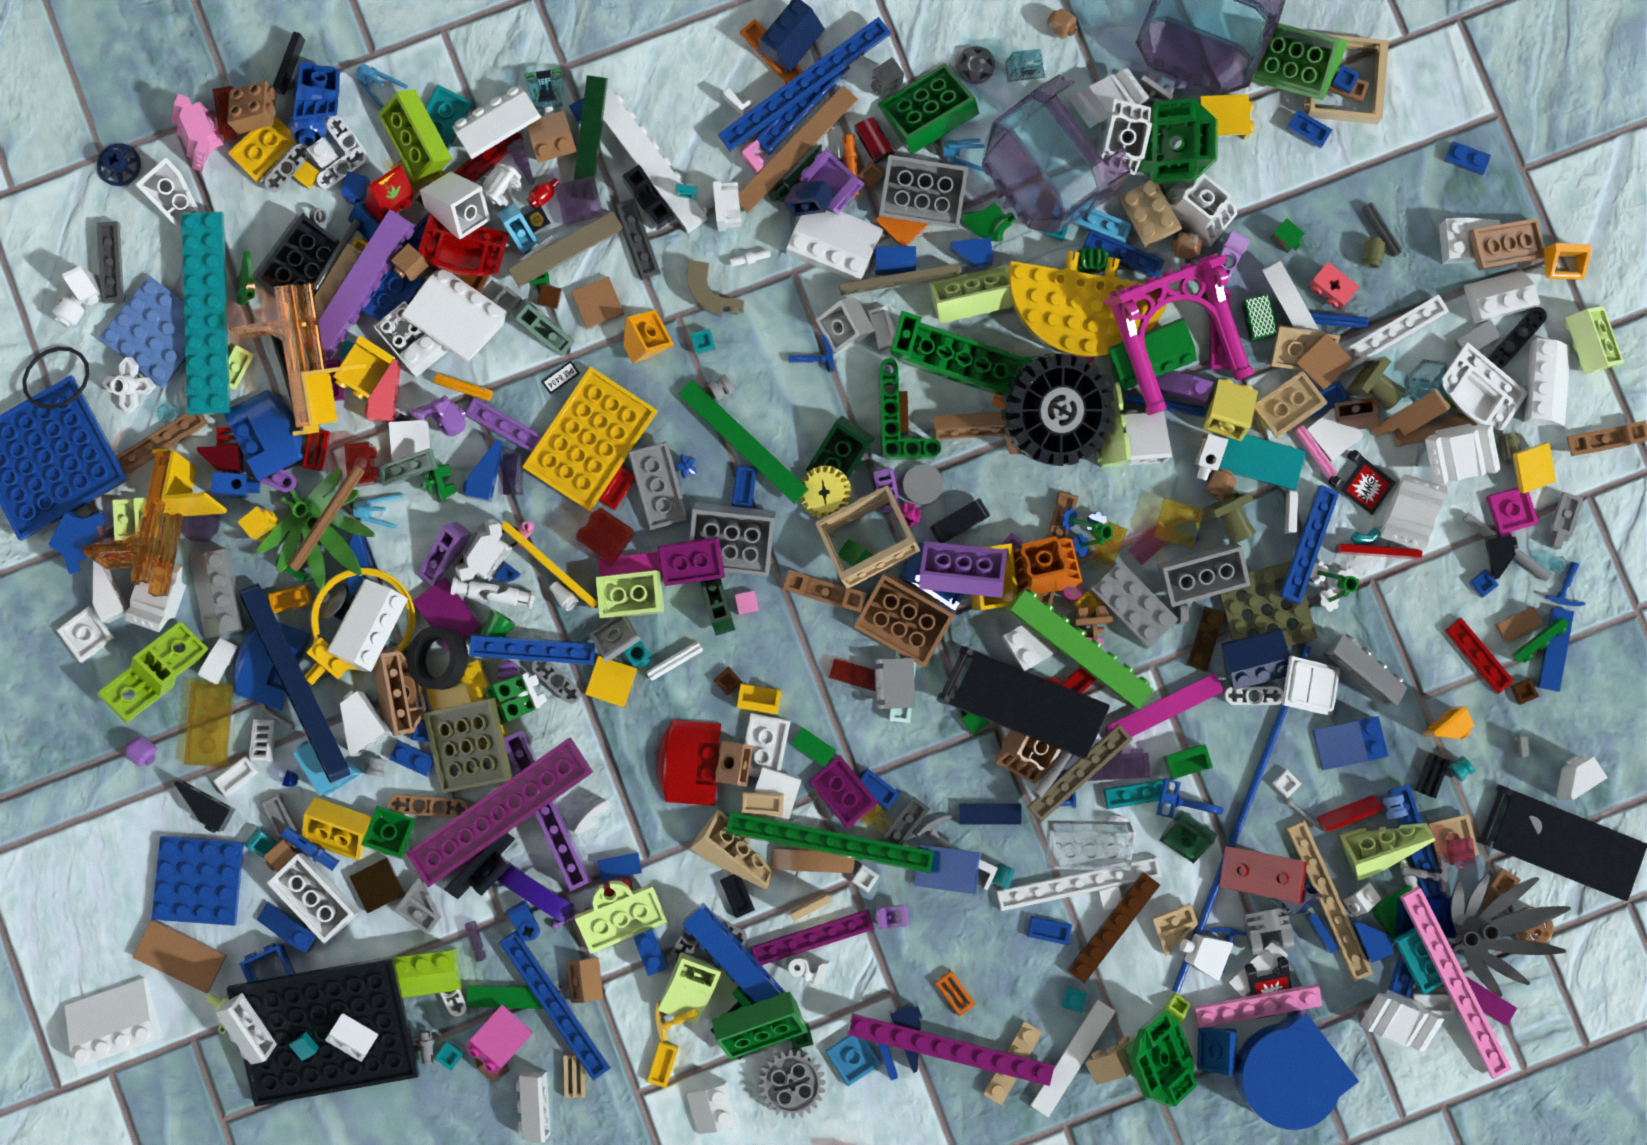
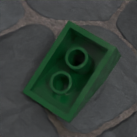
(843, 447)

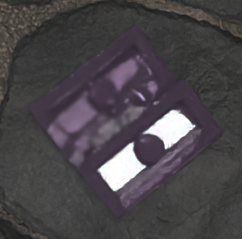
(579, 200)

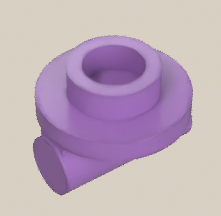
(507, 669)

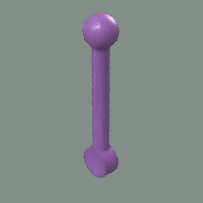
(555, 924)

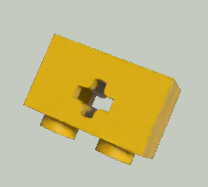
(258, 523)

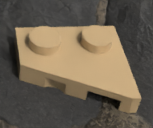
(1174, 925)

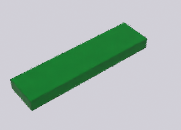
(501, 995)

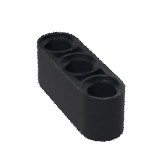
(960, 521)

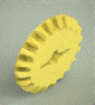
(835, 482)

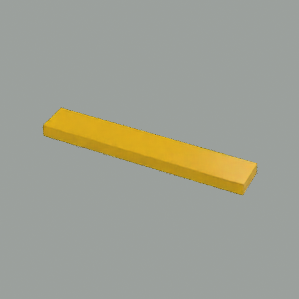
(549, 564)

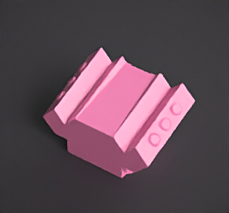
(196, 130)

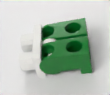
(520, 692)

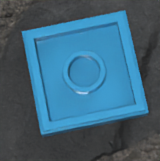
(853, 1058)

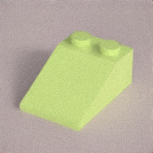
(630, 594)

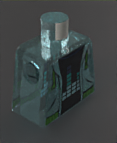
(1026, 65)
(546, 89)

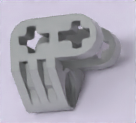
(1265, 922)

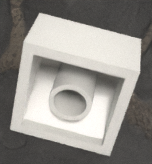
(845, 324)
(1027, 647)
(1579, 776)
(712, 1108)

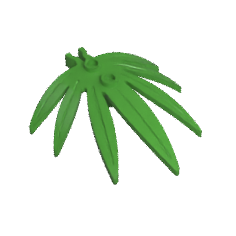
(302, 519)

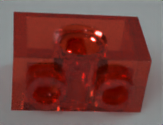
(355, 453)

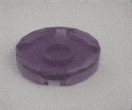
(200, 527)

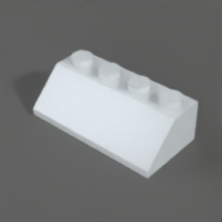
(496, 121)
(1547, 382)
(367, 625)
(313, 897)

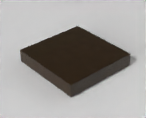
(377, 885)

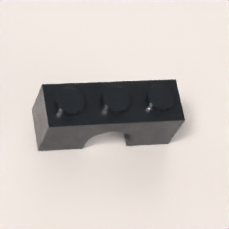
(647, 198)

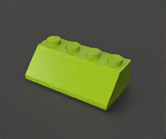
(414, 135)
(428, 972)

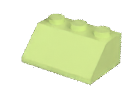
(1594, 340)

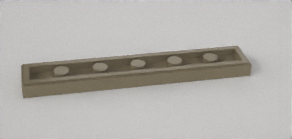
(565, 249)
(899, 279)
(1080, 772)

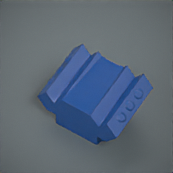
(316, 91)
(74, 534)

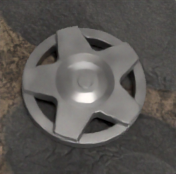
(976, 64)

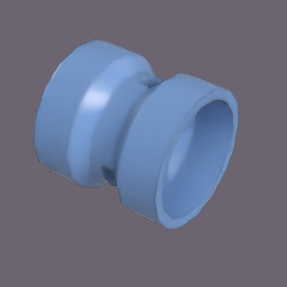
(1397, 810)

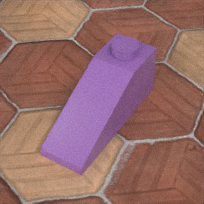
(1185, 386)
(444, 551)

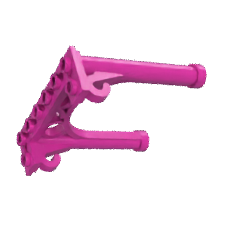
(1125, 311)

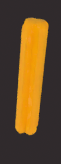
(463, 387)

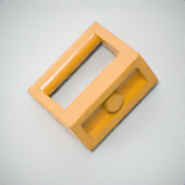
(1579, 251)

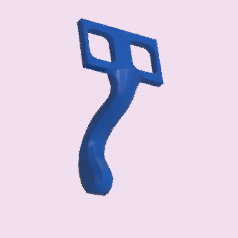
(1176, 800)

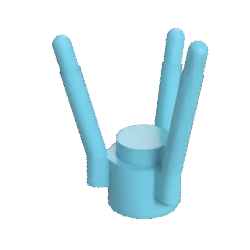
(365, 509)

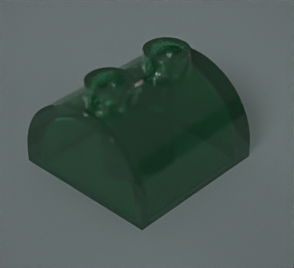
(1188, 836)

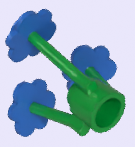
(1094, 523)

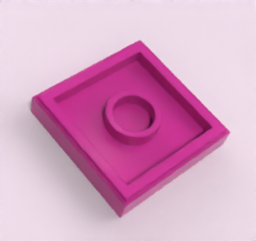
(1511, 510)

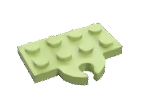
(619, 915)

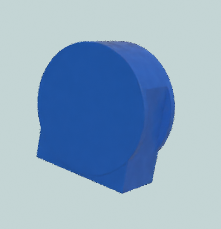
(1291, 1073)

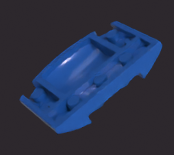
(265, 434)
(254, 673)

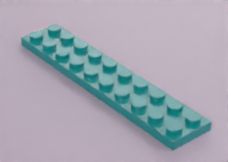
(205, 313)

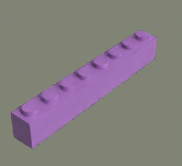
(363, 280)
(550, 819)

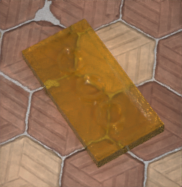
(208, 724)

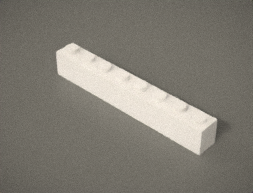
(645, 153)

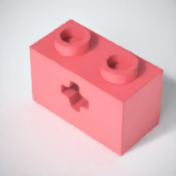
(1343, 289)

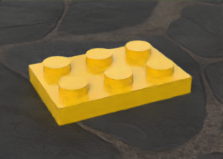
(262, 149)

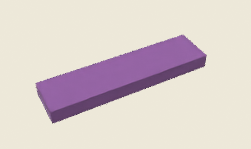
(503, 425)

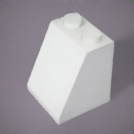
(456, 204)
(1147, 438)
(362, 723)

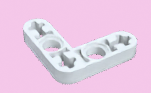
(351, 152)

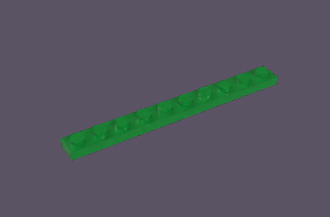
(830, 842)

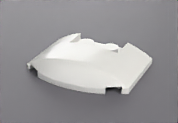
(1482, 389)

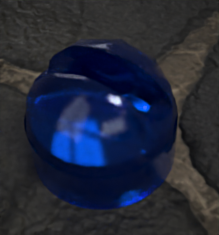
(290, 779)

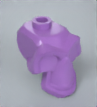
(445, 413)

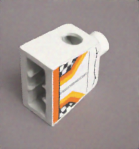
(1212, 446)

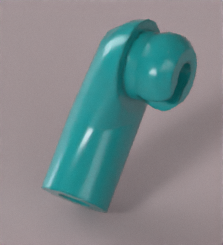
(1363, 539)

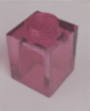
(1461, 852)

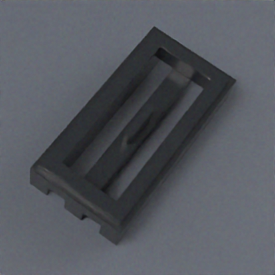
(1445, 762)

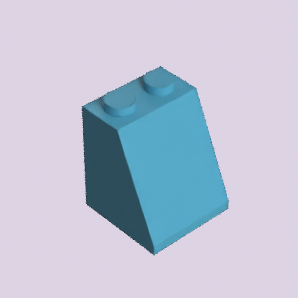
(310, 764)

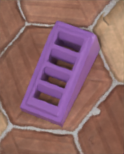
(882, 473)

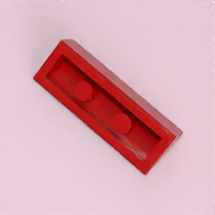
(1350, 813)

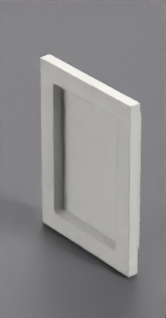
(1311, 686)

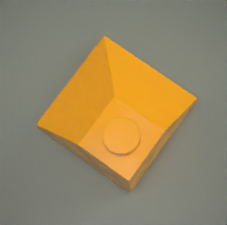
(645, 336)
(1452, 724)

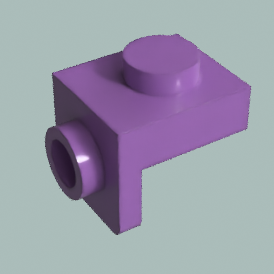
(892, 917)

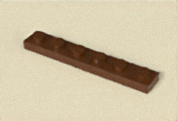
(1113, 927)

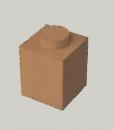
(280, 855)

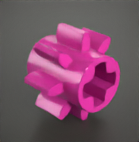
(910, 513)

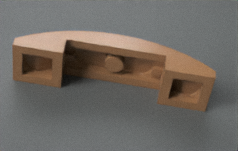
(1607, 439)
(824, 591)
(810, 861)

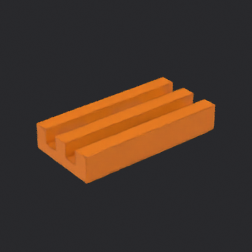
(944, 978)

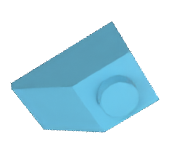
(518, 228)

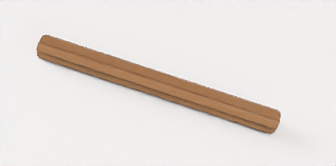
(326, 517)

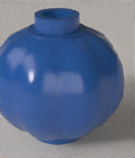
(307, 130)

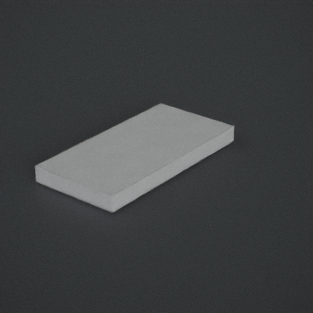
(658, 485)

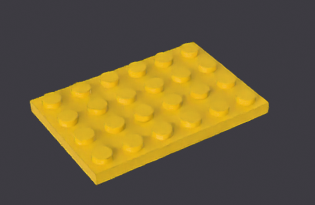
(590, 439)

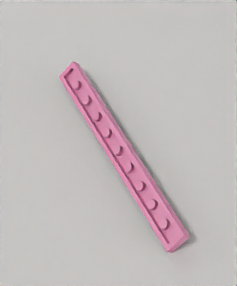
(1455, 982)

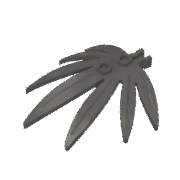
(1480, 934)

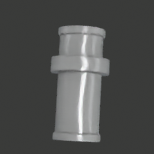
(426, 1045)

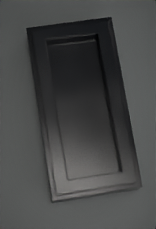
(737, 895)

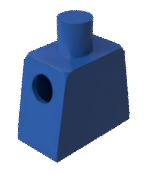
(224, 485)

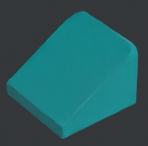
(260, 842)
(1003, 875)
(304, 1046)

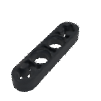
(1515, 337)

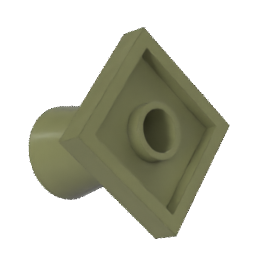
(1374, 381)
(1233, 516)

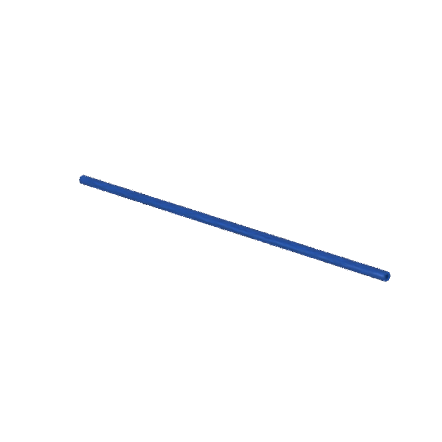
(1238, 826)

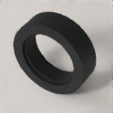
(457, 662)

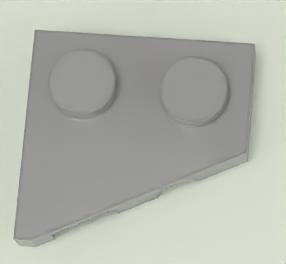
(419, 907)

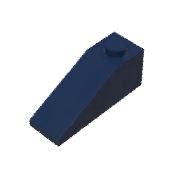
(908, 1017)

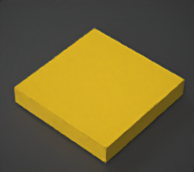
(1534, 467)
(611, 681)

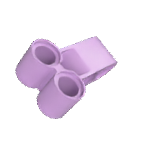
(1234, 247)

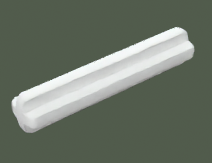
(674, 661)

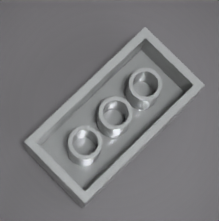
(1133, 605)

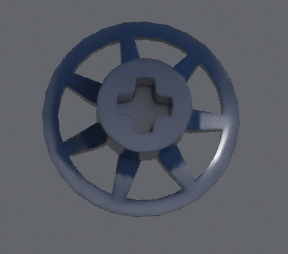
(117, 163)

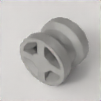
(375, 766)

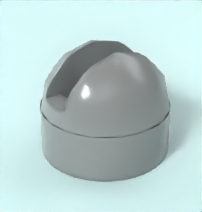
(319, 214)

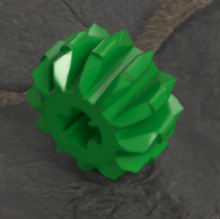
(1092, 260)

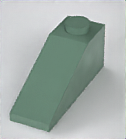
(542, 327)

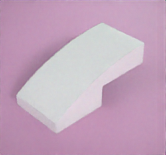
(218, 660)
(588, 821)

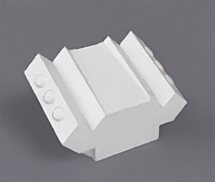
(1096, 100)
(1127, 128)
(1202, 208)
(1462, 452)
(1413, 512)
(484, 554)
(156, 611)
(1401, 1020)

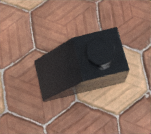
(1500, 552)

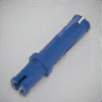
(317, 853)

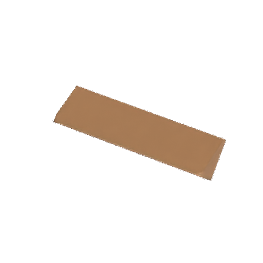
(969, 425)
(1429, 428)

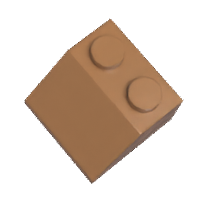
(551, 136)

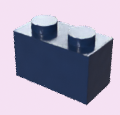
(809, 198)

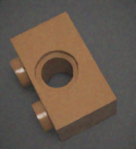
(739, 772)

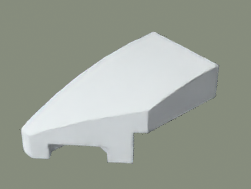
(735, 103)

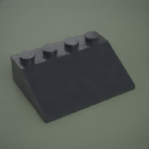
(297, 255)

